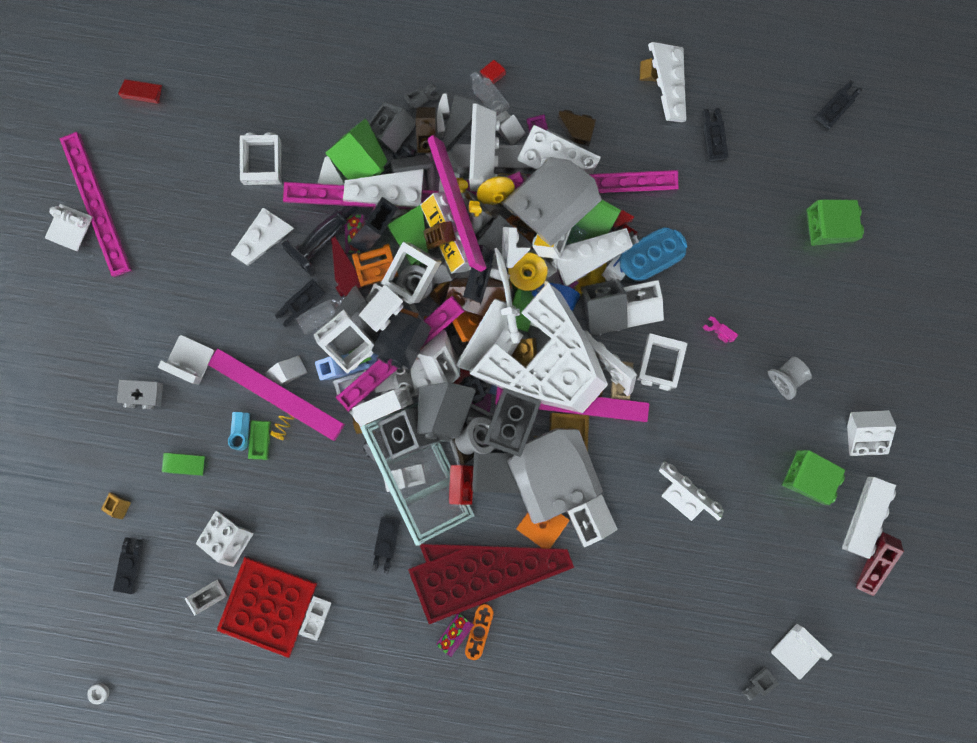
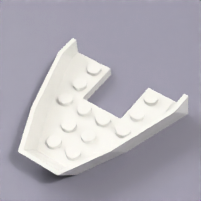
(562, 372)

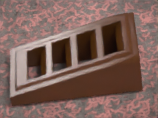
(439, 235)

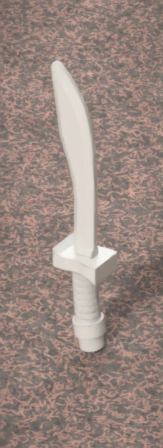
(509, 311)

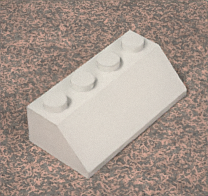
(483, 146)

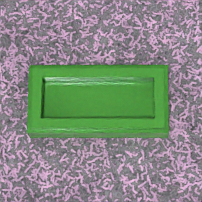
(259, 440)

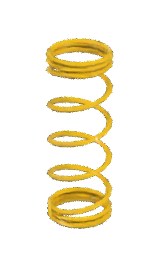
(279, 435)

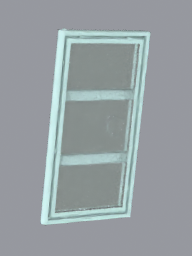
(418, 485)

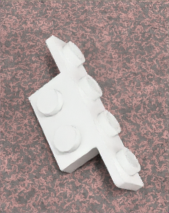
(687, 496)

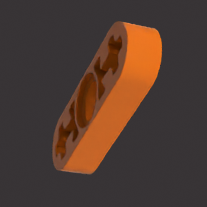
(488, 618)

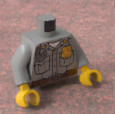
(476, 210)

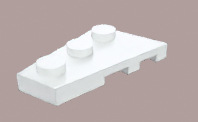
(261, 236)

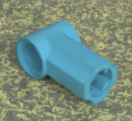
(239, 428)

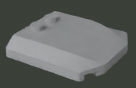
(554, 198)
(554, 474)

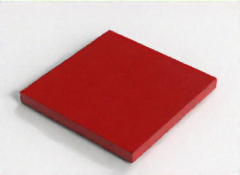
(267, 607)

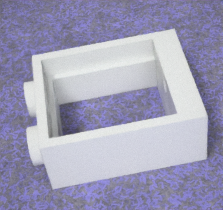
(261, 178)
(432, 263)
(332, 330)
(666, 343)
(382, 405)

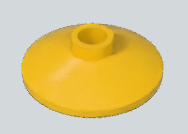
(495, 190)
(532, 263)

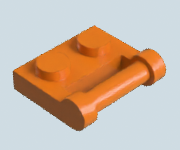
(375, 271)

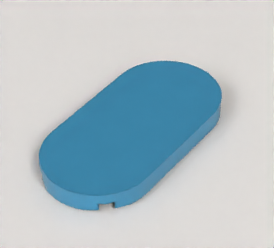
(653, 254)

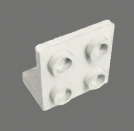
(188, 360)
(224, 539)
(799, 651)

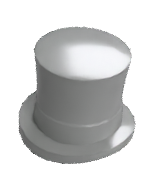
(410, 278)
(790, 377)
(473, 436)

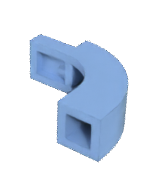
(329, 369)

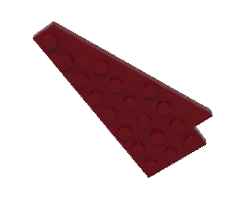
(470, 575)

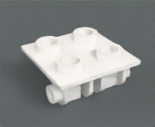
(68, 226)

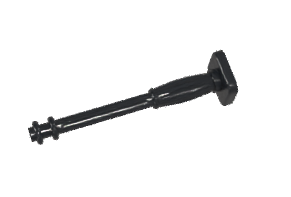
(331, 226)

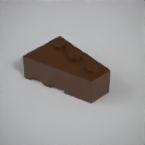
(494, 290)

